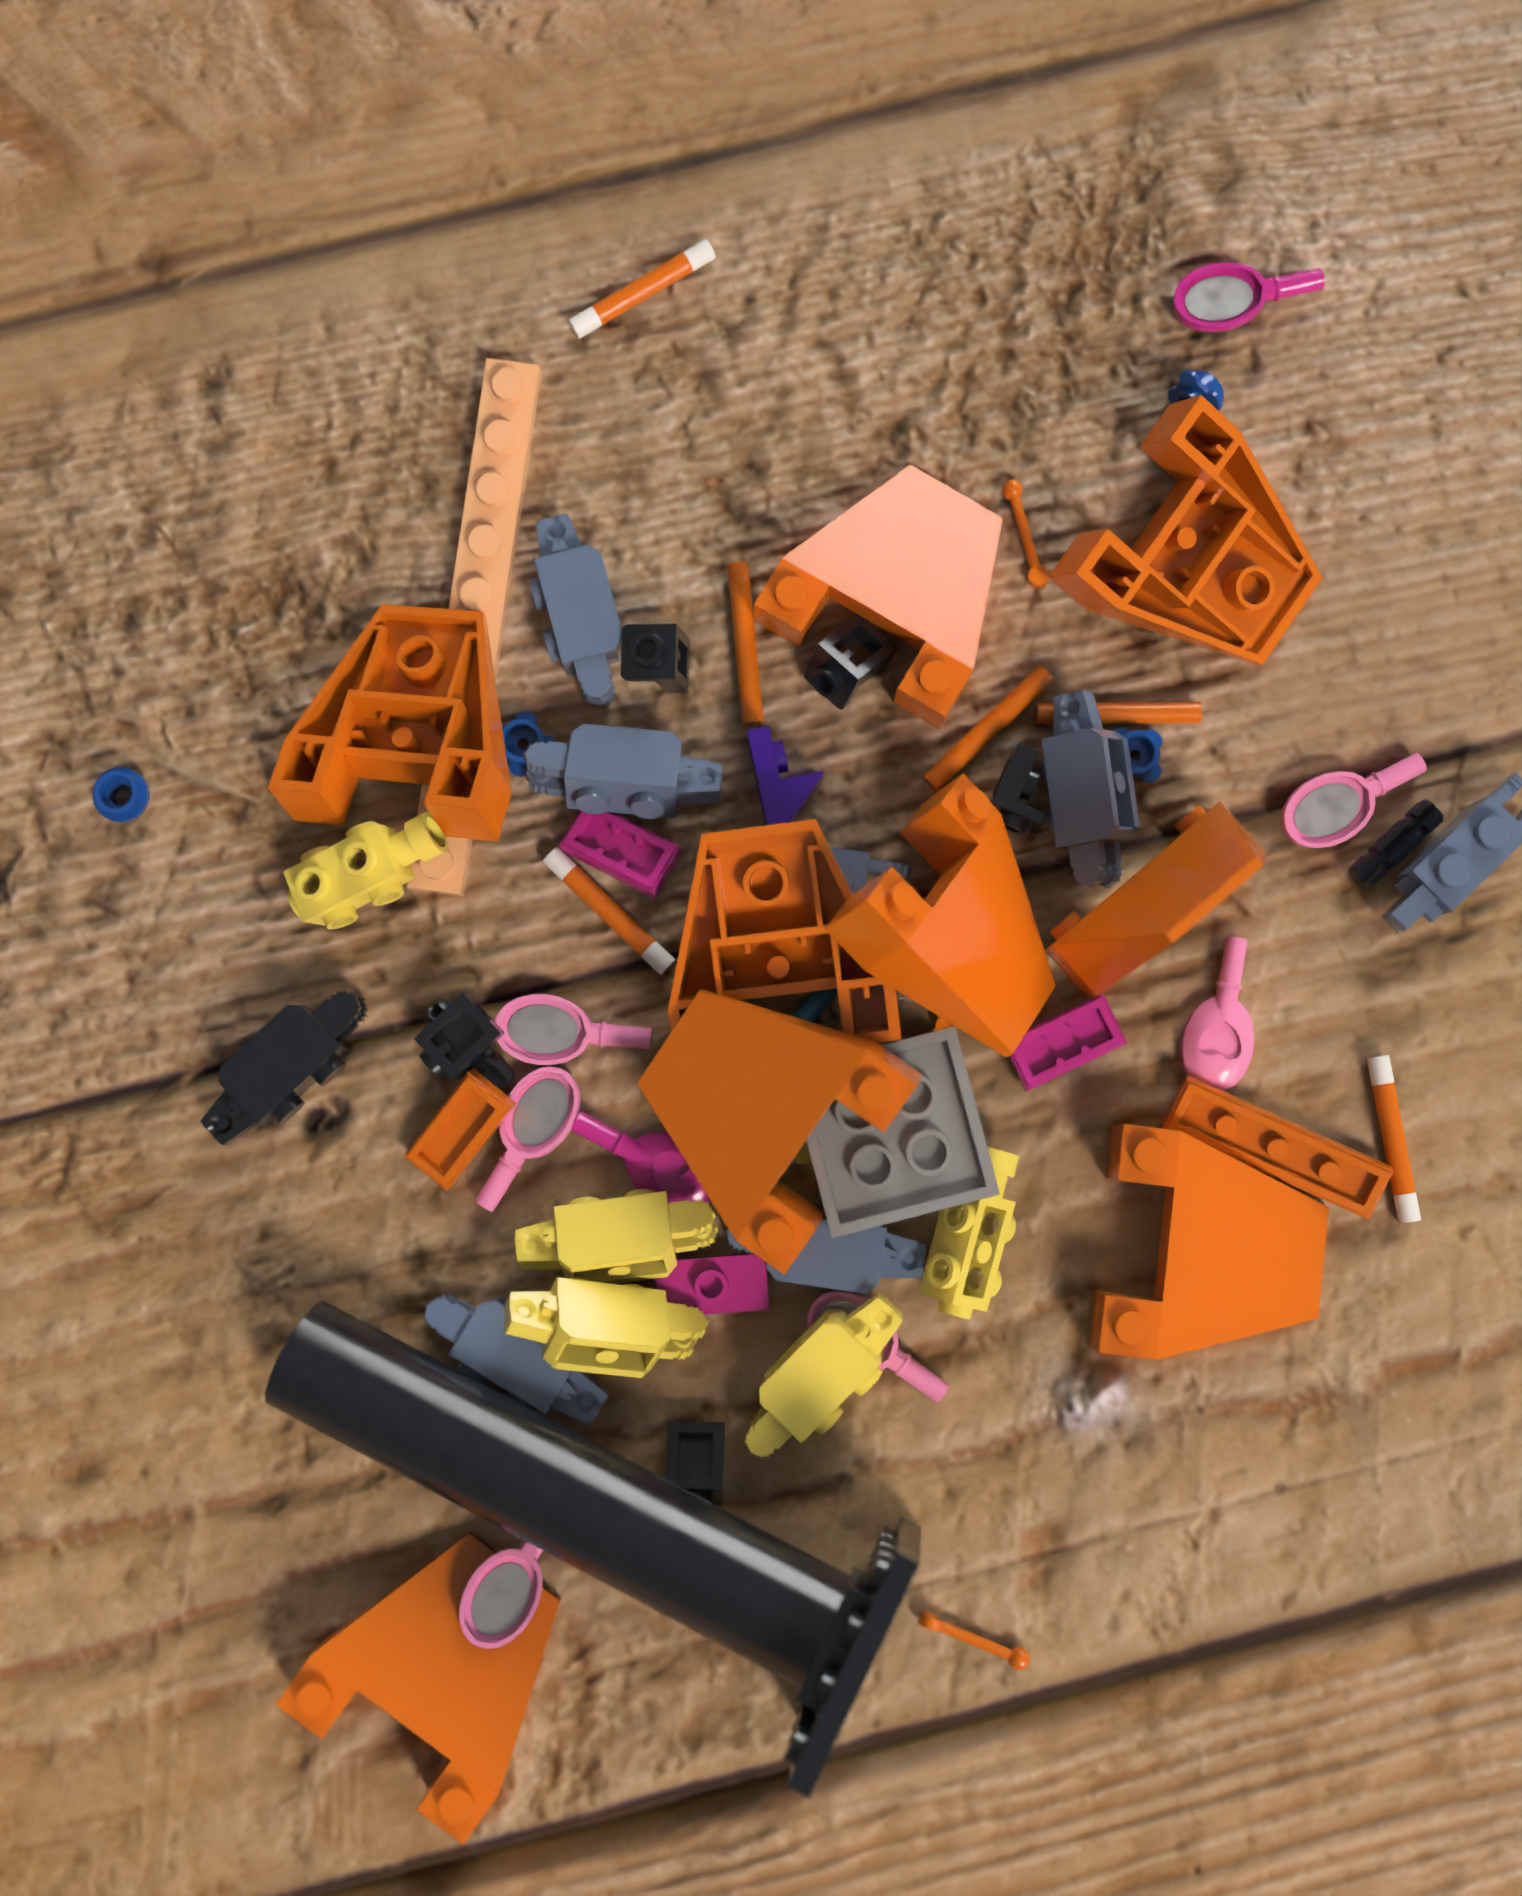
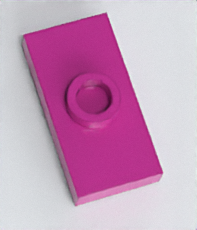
(622, 850)
(1066, 1042)
(718, 1283)

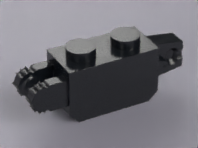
(281, 1064)

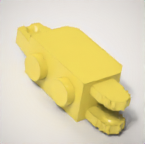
(617, 1237)
(604, 1326)
(820, 1371)

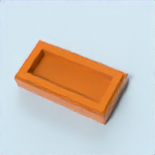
(460, 1129)

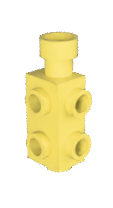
(349, 886)
(968, 1247)

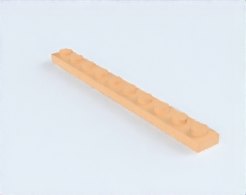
(488, 548)

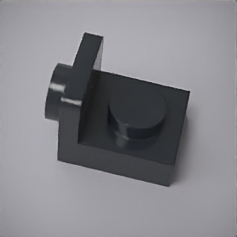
(656, 655)
(848, 660)
(1017, 781)
(457, 1038)
(697, 1458)

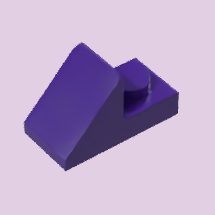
(779, 798)

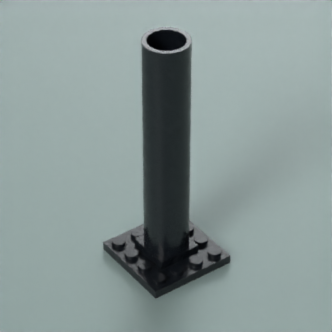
(605, 1516)

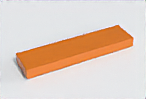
(1278, 1147)

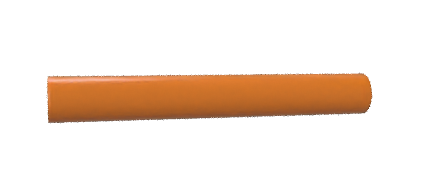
(745, 644)
(1133, 713)
(987, 728)

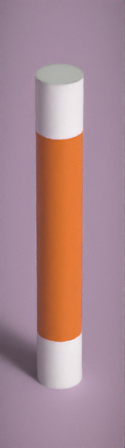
(642, 288)
(609, 911)
(1393, 1139)

